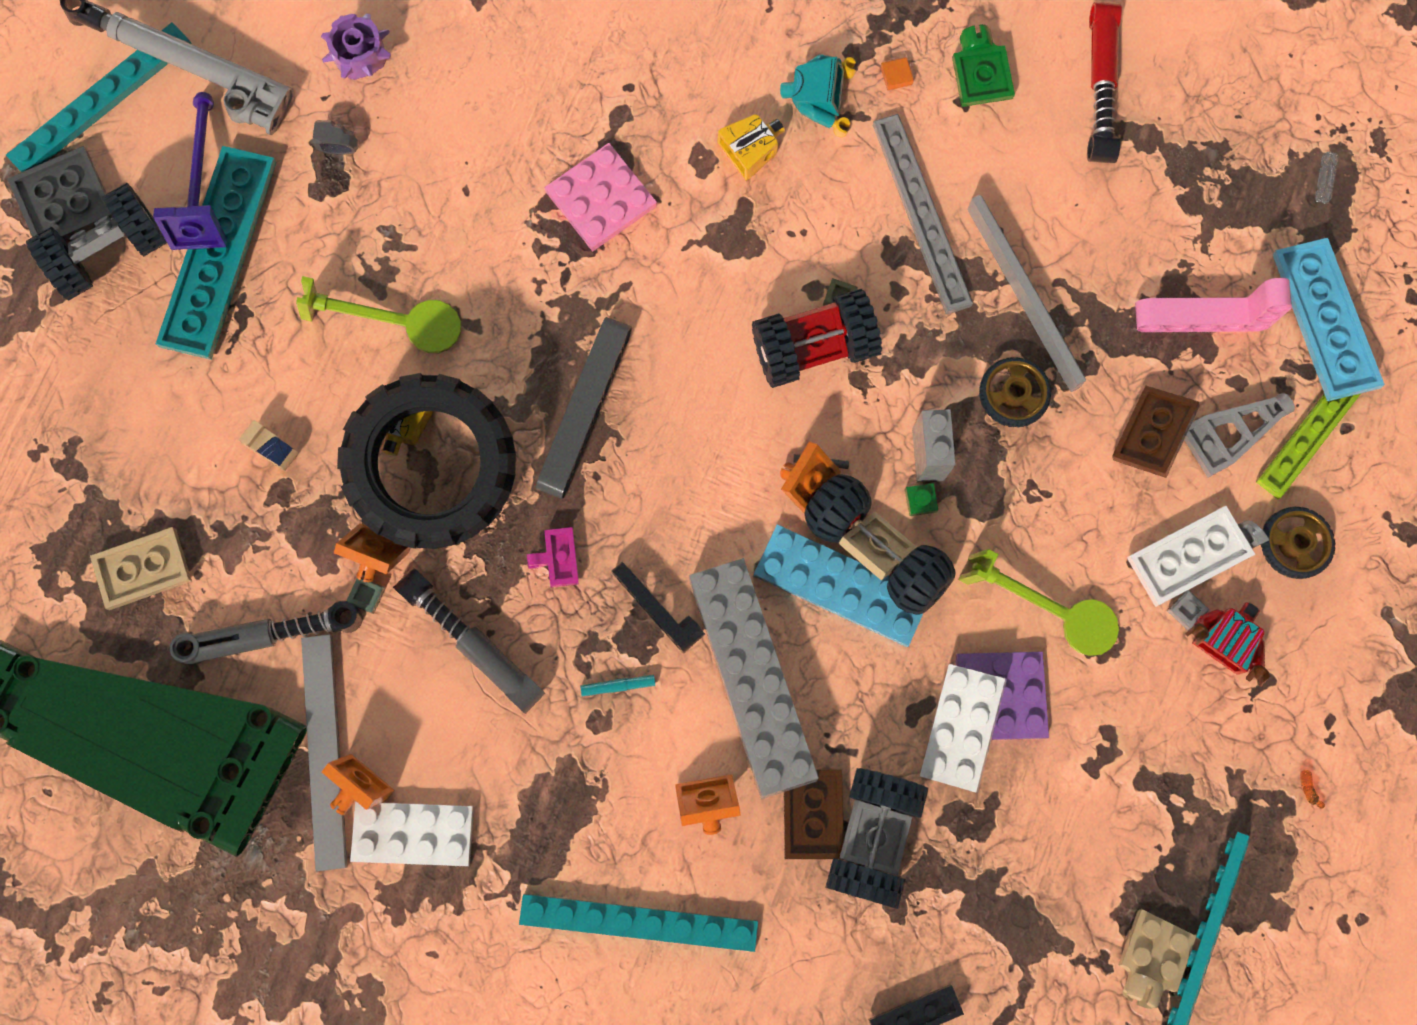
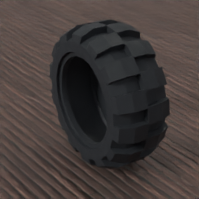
(361, 449)

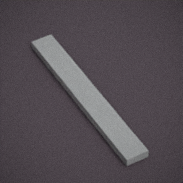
(922, 214)
(1026, 294)
(322, 749)

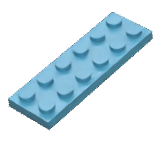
(1328, 320)
(834, 584)

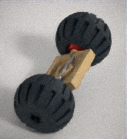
(919, 572)

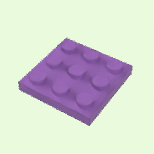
(1024, 697)

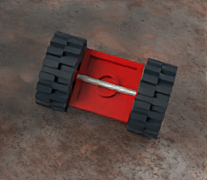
(817, 337)

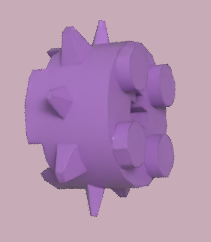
(356, 46)

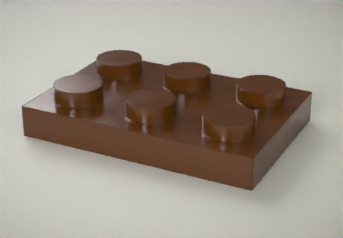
(1156, 431)
(814, 818)

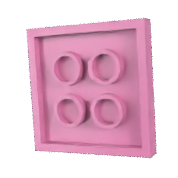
(600, 197)

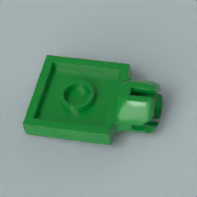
(982, 69)

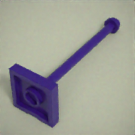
(193, 225)

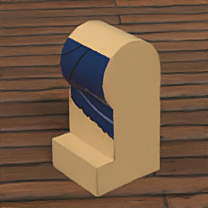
(268, 445)

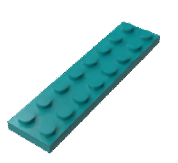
(211, 274)

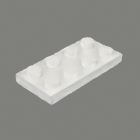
(1190, 556)
(963, 728)
(412, 834)

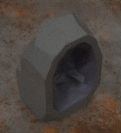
(334, 138)

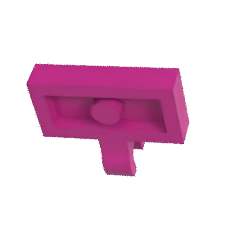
(559, 557)

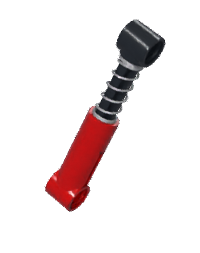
(1104, 22)

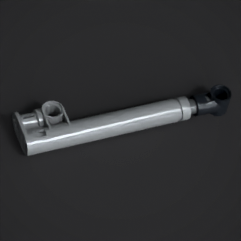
(262, 98)

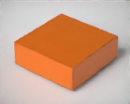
(897, 73)

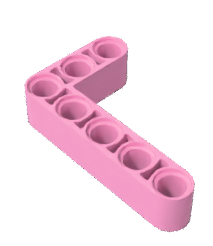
(1248, 314)

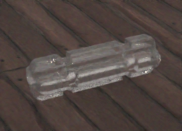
(1326, 177)

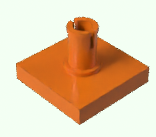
(807, 475)
(370, 551)
(357, 784)
(707, 802)

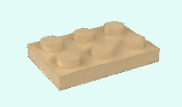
(140, 568)

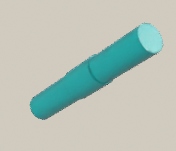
(617, 685)

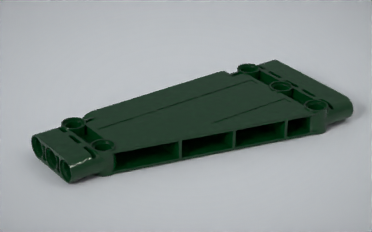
(150, 744)

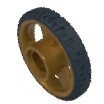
(1017, 368)
(1313, 525)

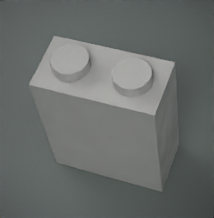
(933, 445)

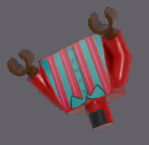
(1233, 640)

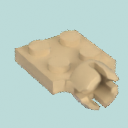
(1154, 958)

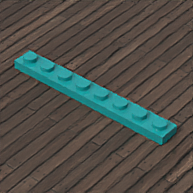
(89, 107)
(638, 922)
(1209, 931)

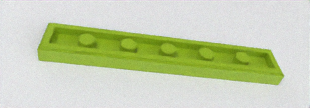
(1304, 444)

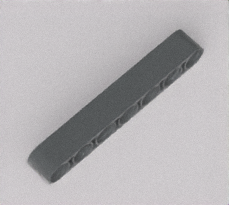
(584, 408)

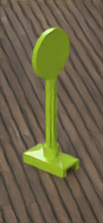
(429, 325)
(1087, 625)

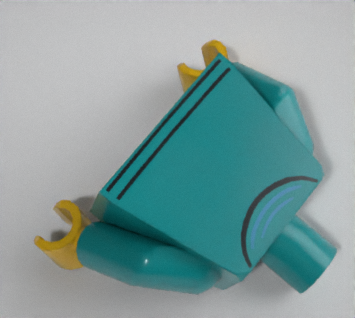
(819, 90)

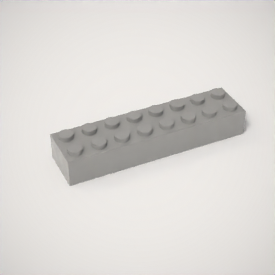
(753, 679)

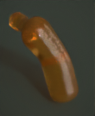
(1308, 789)

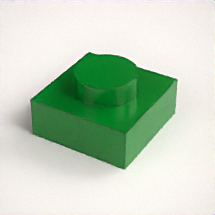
(921, 499)

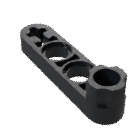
(683, 634)

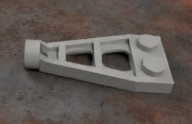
(1209, 448)

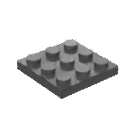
(61, 194)

